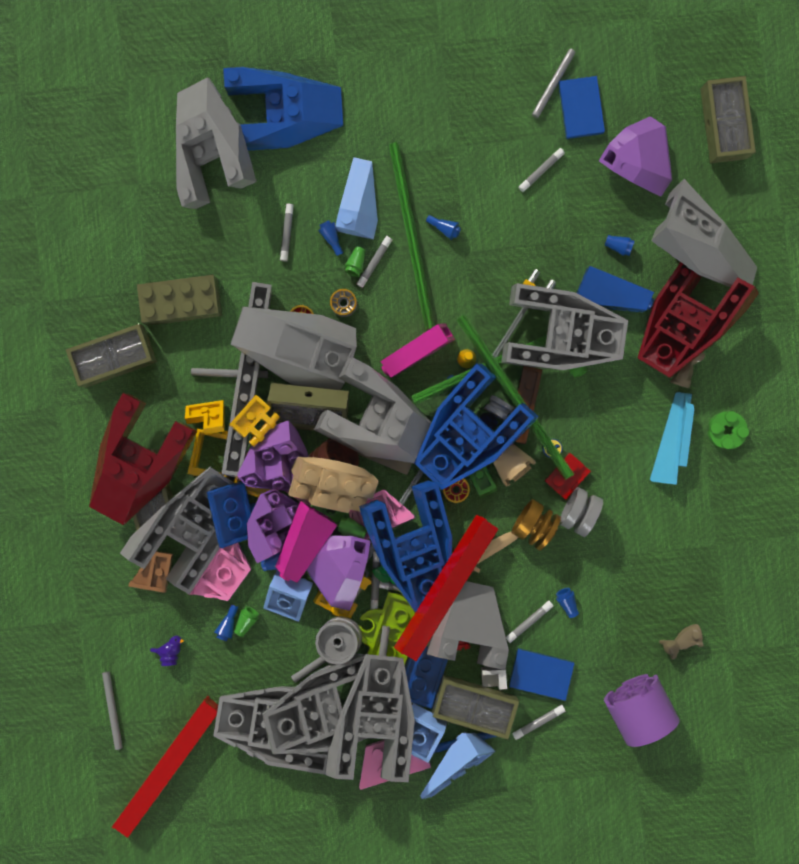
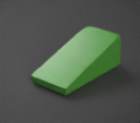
(483, 482)

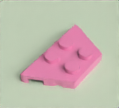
(396, 511)
(223, 574)
(373, 764)

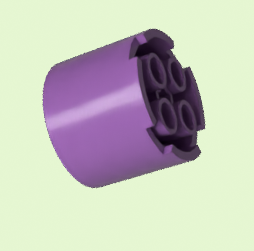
(642, 710)

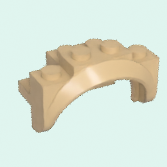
(331, 484)

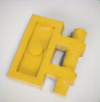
(250, 416)

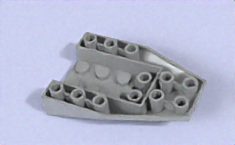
(702, 239)

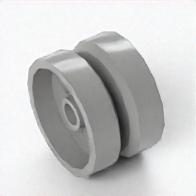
(581, 512)
(327, 640)

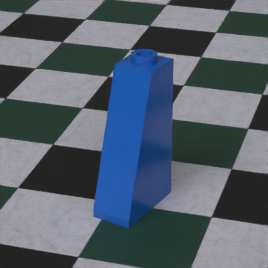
(614, 292)

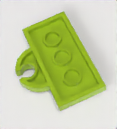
(396, 615)

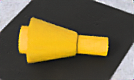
(466, 358)

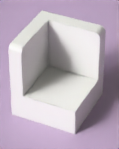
(494, 677)

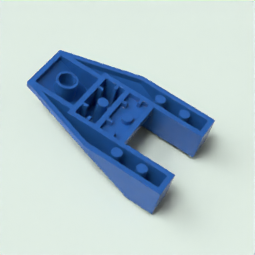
(294, 106)
(460, 441)
(417, 556)

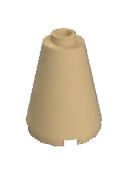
(513, 464)

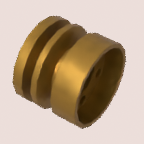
(540, 527)

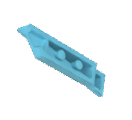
(675, 440)

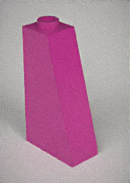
(417, 350)
(304, 540)

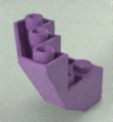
(641, 155)
(271, 461)
(270, 523)
(340, 569)

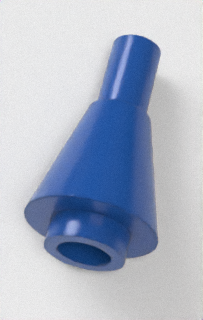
(448, 228)
(329, 233)
(225, 628)

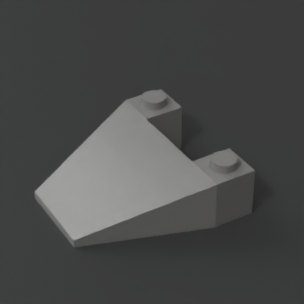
(475, 620)

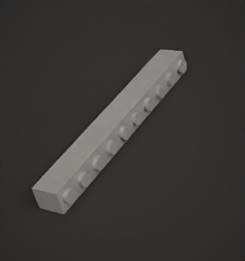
(245, 390)

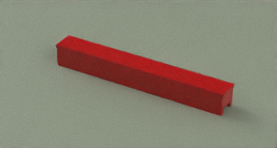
(446, 588)
(166, 767)

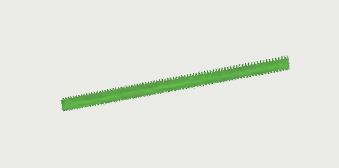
(412, 241)
(447, 384)
(515, 397)

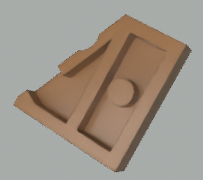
(154, 574)

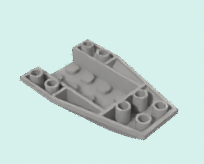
(296, 345)

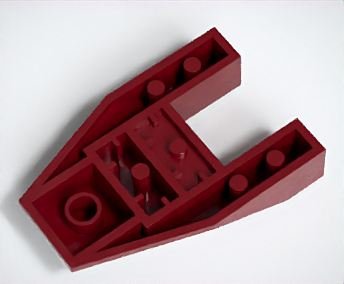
(685, 328)
(128, 472)

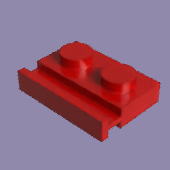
(566, 486)

